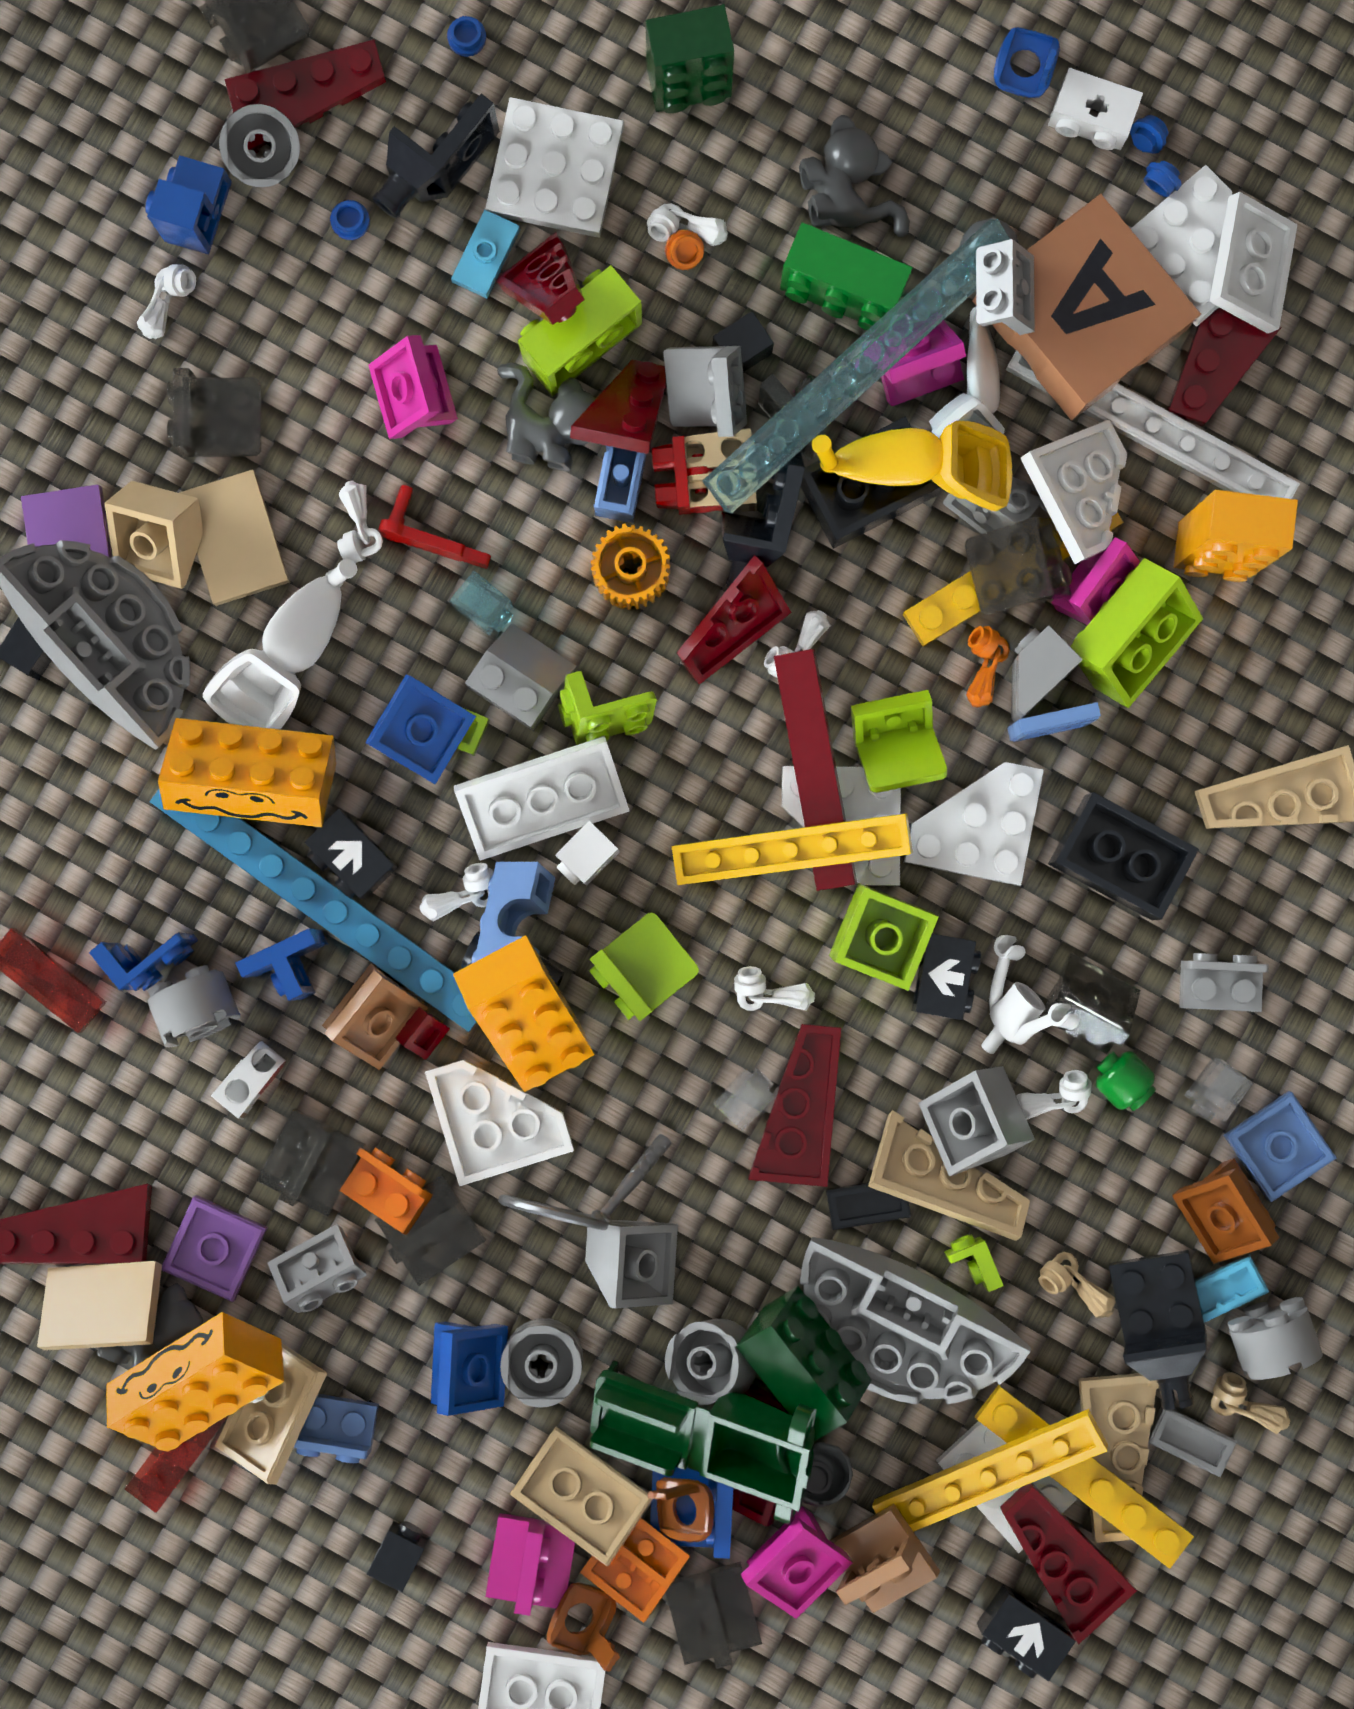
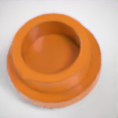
(684, 249)

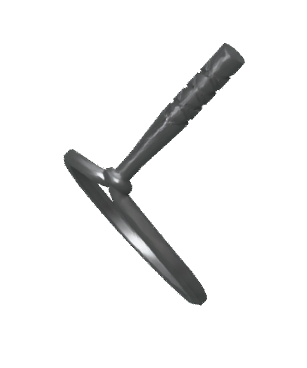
(598, 1219)

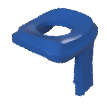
(1045, 48)

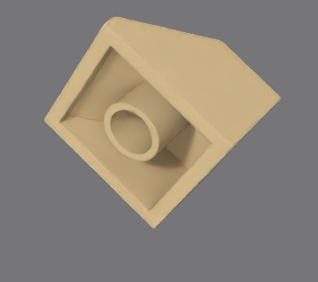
(155, 531)

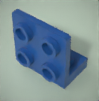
(130, 972)
(723, 1500)

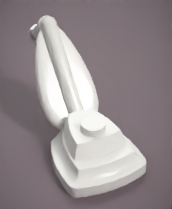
(982, 384)
(262, 685)

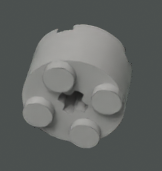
(276, 129)
(192, 1006)
(1275, 1339)
(691, 1366)
(525, 1378)

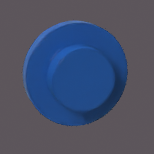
(466, 36)
(1149, 134)
(1162, 178)
(350, 220)

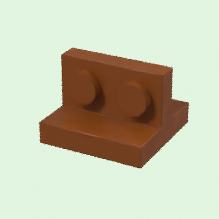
(1226, 1213)

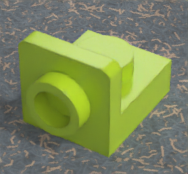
(982, 1266)

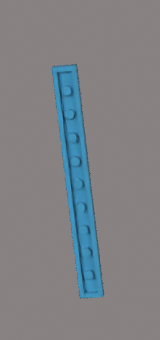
(330, 909)

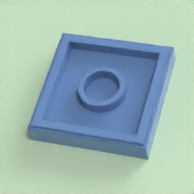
(1053, 722)
(1279, 1146)

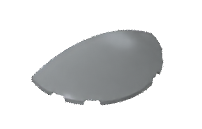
(103, 631)
(907, 1326)

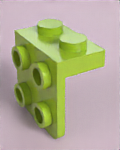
(616, 717)
(897, 741)
(643, 967)

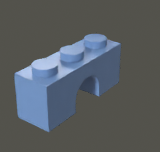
(514, 894)

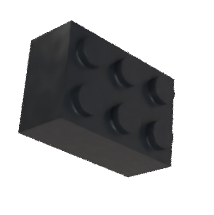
(854, 507)
(1123, 856)

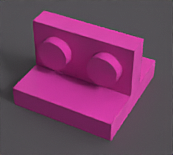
(926, 366)
(412, 387)
(1097, 581)
(529, 1563)
(795, 1565)

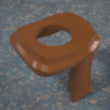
(667, 1493)
(592, 1637)

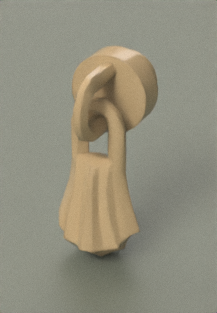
(1058, 1278)
(1232, 1391)

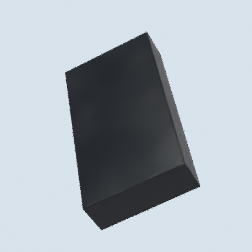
(863, 1205)

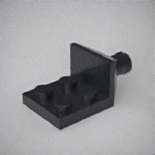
(435, 176)
(765, 537)
(1161, 1321)

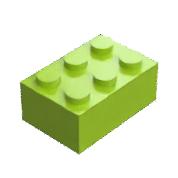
(598, 325)
(1136, 632)

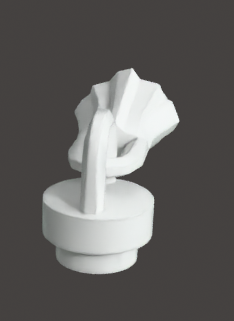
(665, 222)
(177, 281)
(351, 545)
(813, 627)
(475, 882)
(753, 984)
(1072, 1088)

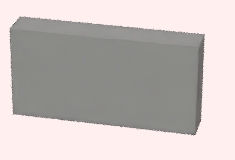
(1191, 1441)

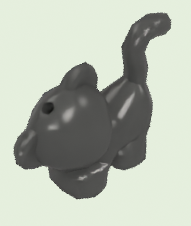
(850, 160)
(532, 433)
(174, 1319)

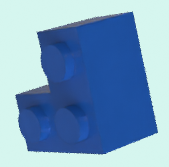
(189, 204)

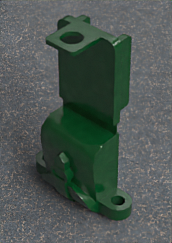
(733, 1444)

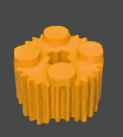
(625, 588)

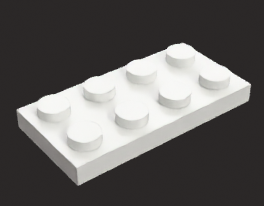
(541, 798)

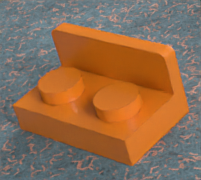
(385, 1191)

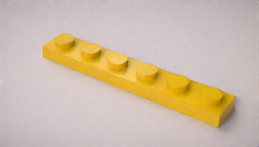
(955, 604)
(792, 849)
(997, 1471)
(1093, 1483)

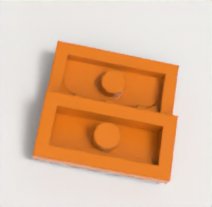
(639, 1571)

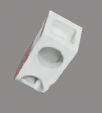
(249, 1080)

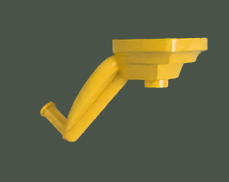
(965, 461)

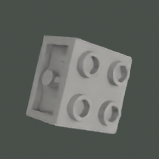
(706, 388)

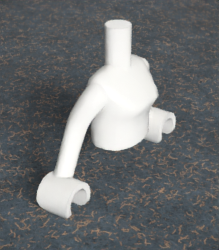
(1018, 1010)

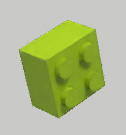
(883, 936)

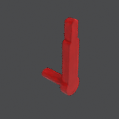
(396, 531)

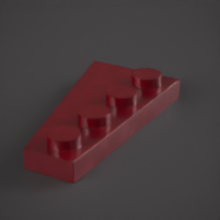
(309, 85)
(544, 282)
(800, 1124)
(81, 1232)
(1071, 1567)

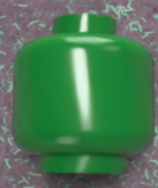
(1125, 1080)

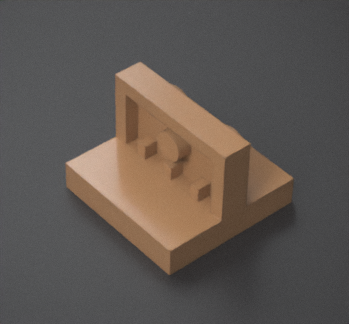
(371, 1017)
(885, 1560)

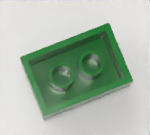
(842, 277)

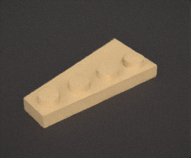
(1294, 793)
(914, 1171)
(1124, 1415)

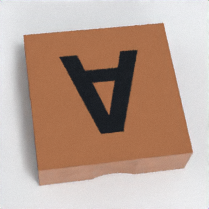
(1096, 307)

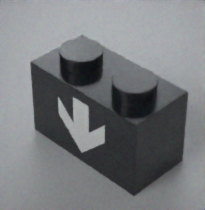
(350, 855)
(945, 977)
(1025, 1633)

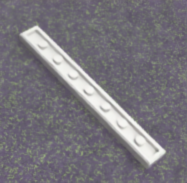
(1178, 440)

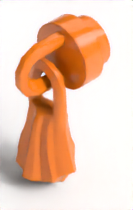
(984, 643)

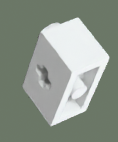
(1084, 92)
(586, 855)

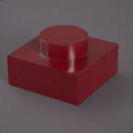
(422, 1033)

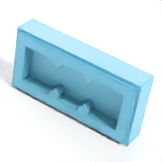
(485, 254)
(1230, 1287)

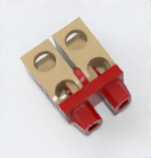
(693, 461)

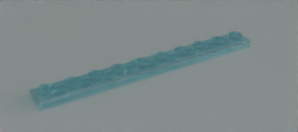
(850, 373)

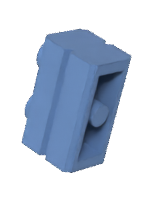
(619, 484)

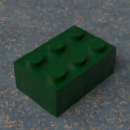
(689, 58)
(804, 1361)

